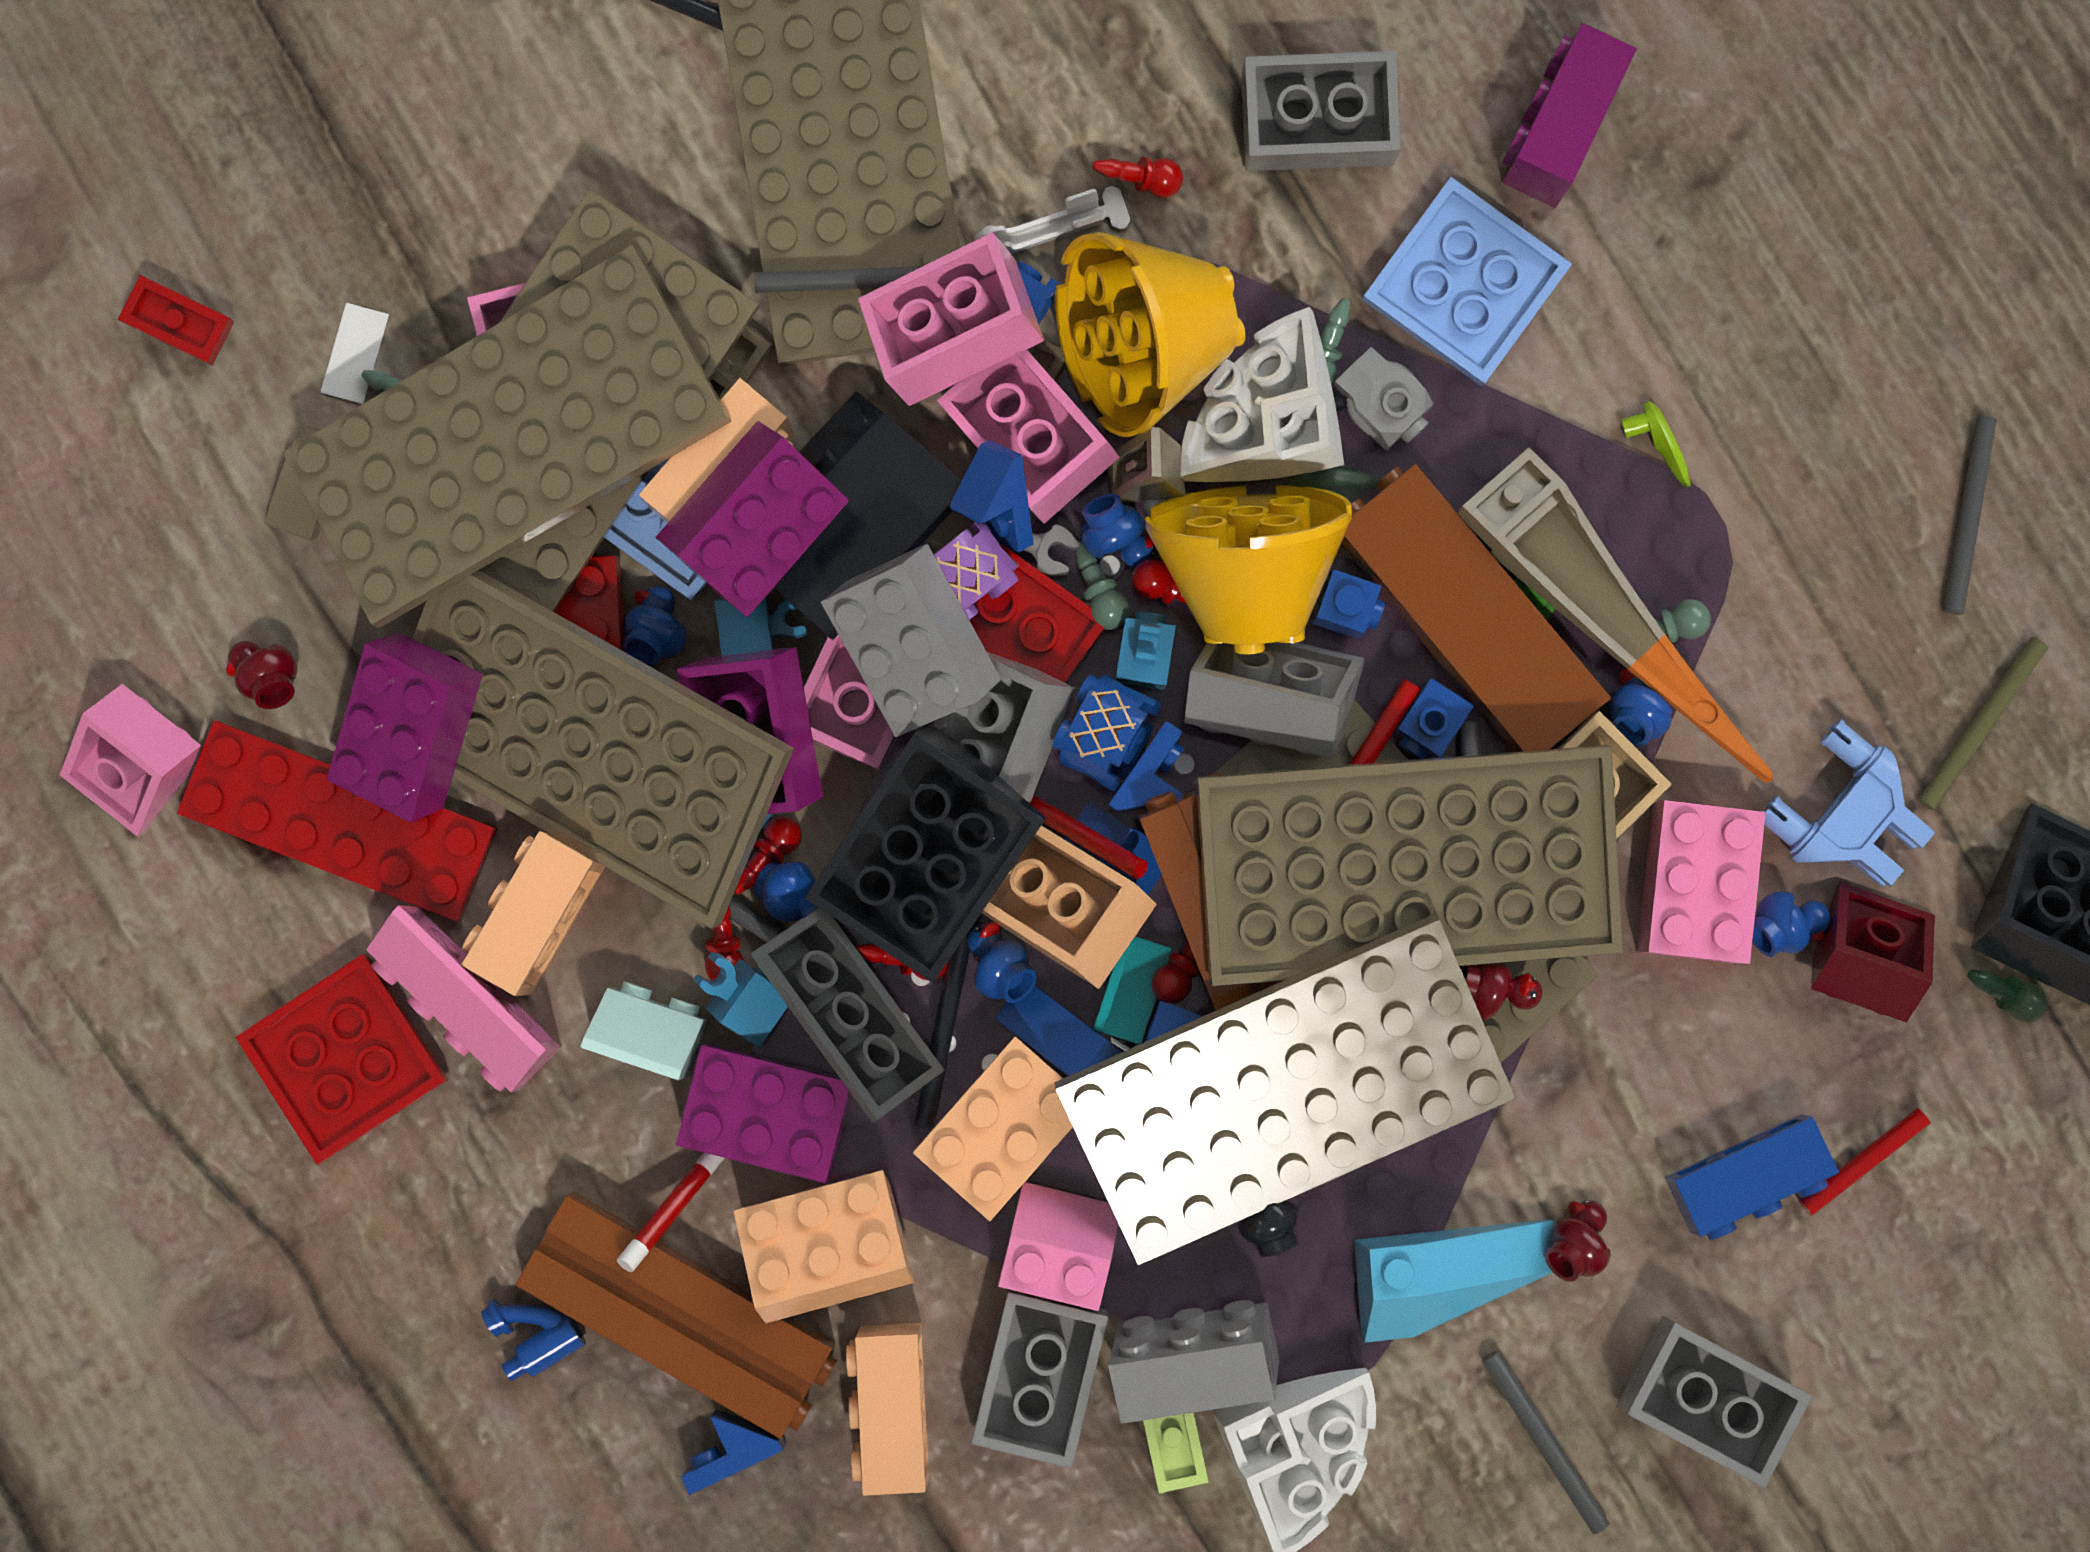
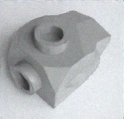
(1384, 399)

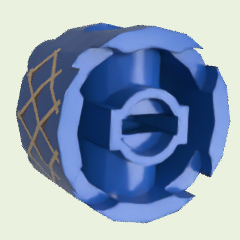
(1106, 731)

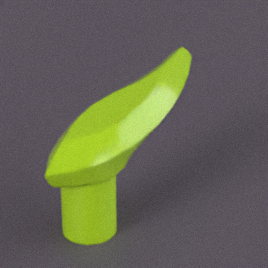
(1663, 438)

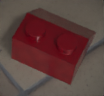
(1875, 953)

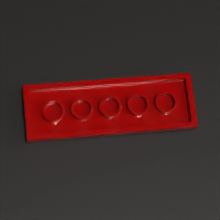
(292, 809)

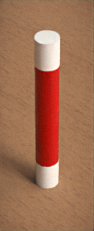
(668, 1211)

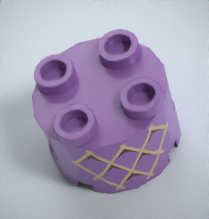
(976, 566)

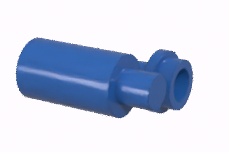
(555, 1342)

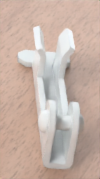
(1080, 214)

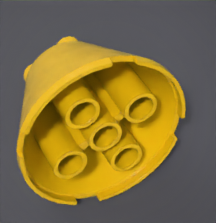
(1141, 327)
(1251, 559)

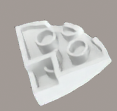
(1267, 410)
(1300, 1451)

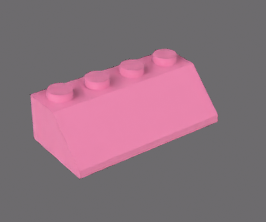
(472, 1009)

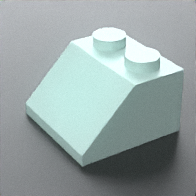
(646, 1031)

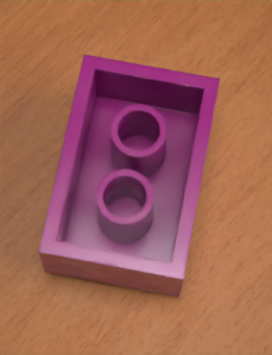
(1566, 114)
(752, 518)
(770, 695)
(404, 726)
(764, 1113)

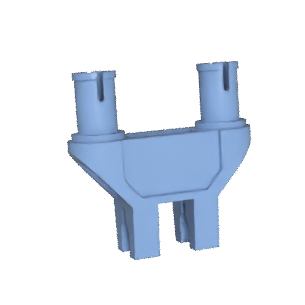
(1857, 815)

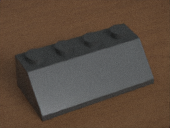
(847, 1013)

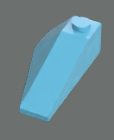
(1437, 1275)

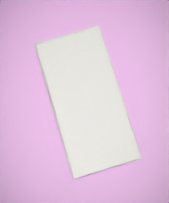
(354, 352)

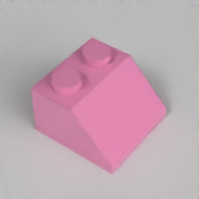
(128, 758)
(1059, 1246)

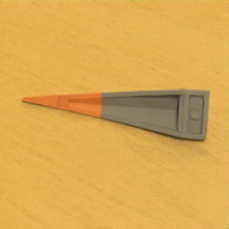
(1555, 551)

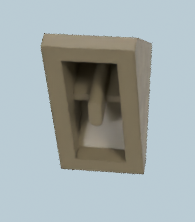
(1147, 468)

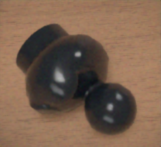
(1271, 1228)

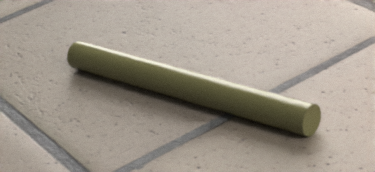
(1982, 723)

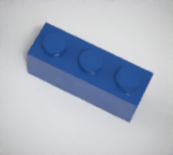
(1752, 1177)

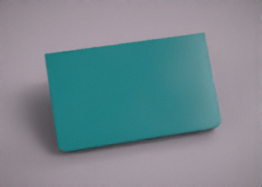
(1129, 992)

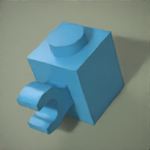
(756, 631)
(1145, 651)
(743, 999)

